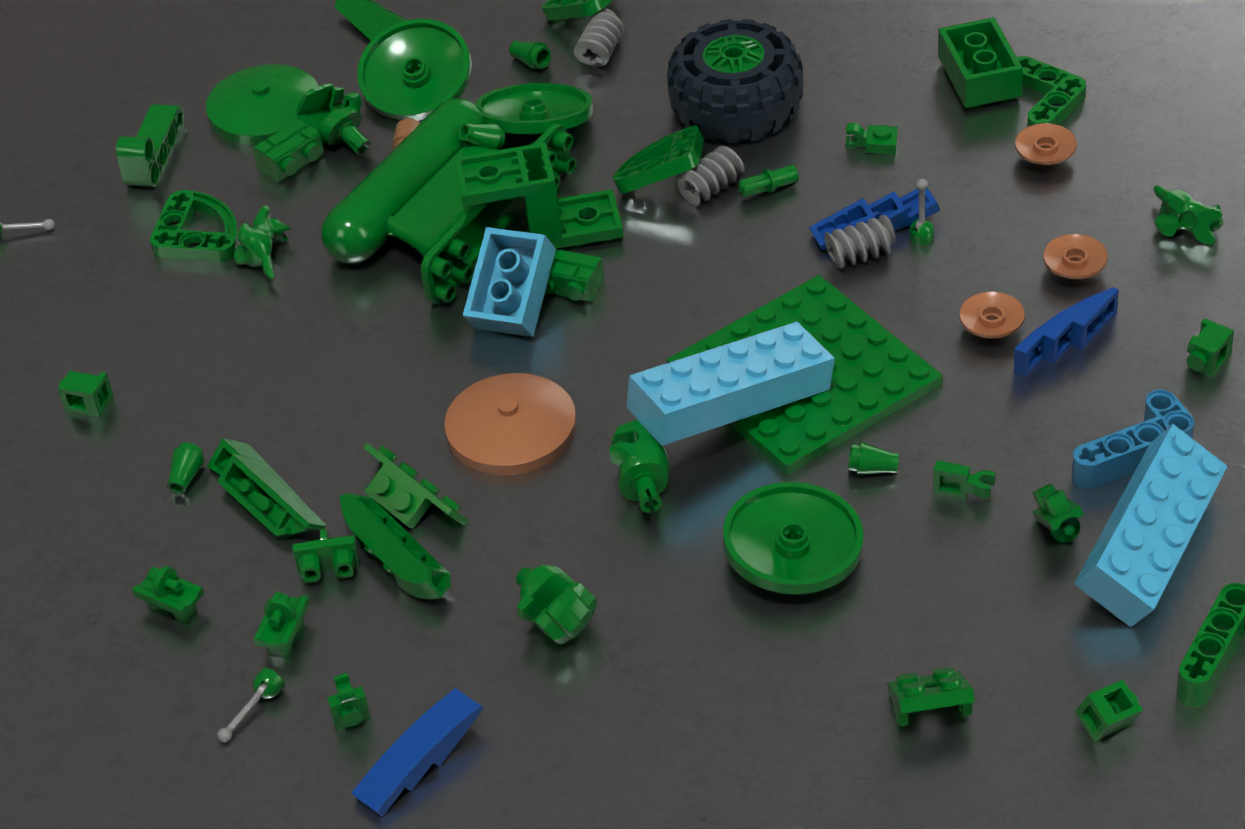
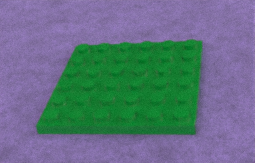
(869, 379)

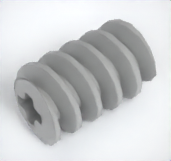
(599, 38)
(710, 175)
(860, 240)

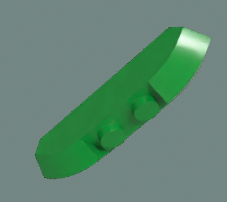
(402, 555)

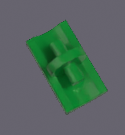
(1057, 513)
(326, 554)
(168, 592)
(280, 623)

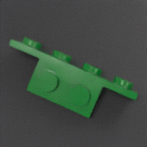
(402, 494)

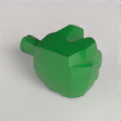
(335, 121)
(641, 463)
(554, 602)

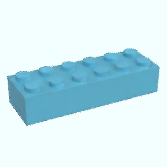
(729, 383)
(1151, 526)

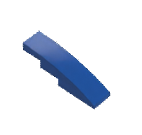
(899, 211)
(1070, 327)
(414, 752)

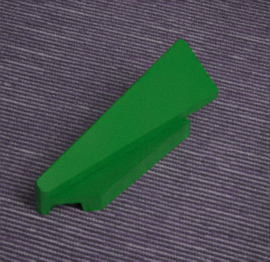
(368, 16)
(262, 490)

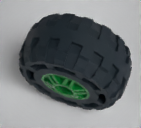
(735, 80)

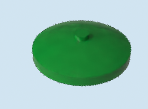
(414, 68)
(257, 102)
(535, 107)
(793, 537)

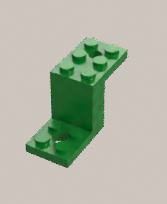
(529, 174)

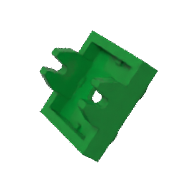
(929, 692)

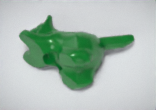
(1182, 212)
(258, 239)

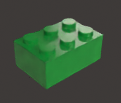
(980, 62)

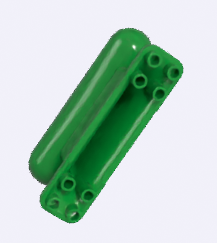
(420, 201)

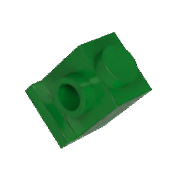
(1210, 347)
(85, 393)
(1108, 710)

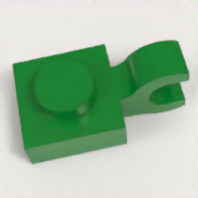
(877, 139)
(957, 482)
(348, 705)

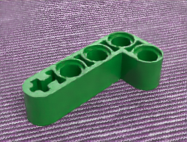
(146, 155)
(1212, 647)

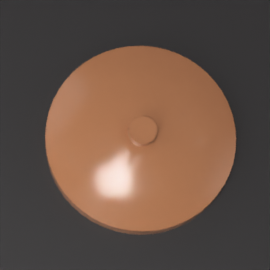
(510, 424)

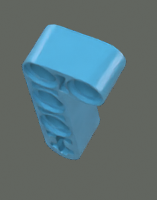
(1121, 452)

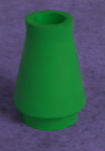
(533, 54)
(482, 135)
(871, 460)
(185, 464)

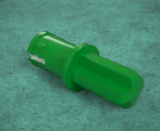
(768, 180)

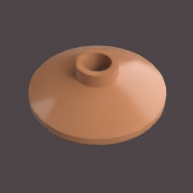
(1045, 144)
(1075, 256)
(992, 314)

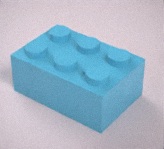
(509, 281)

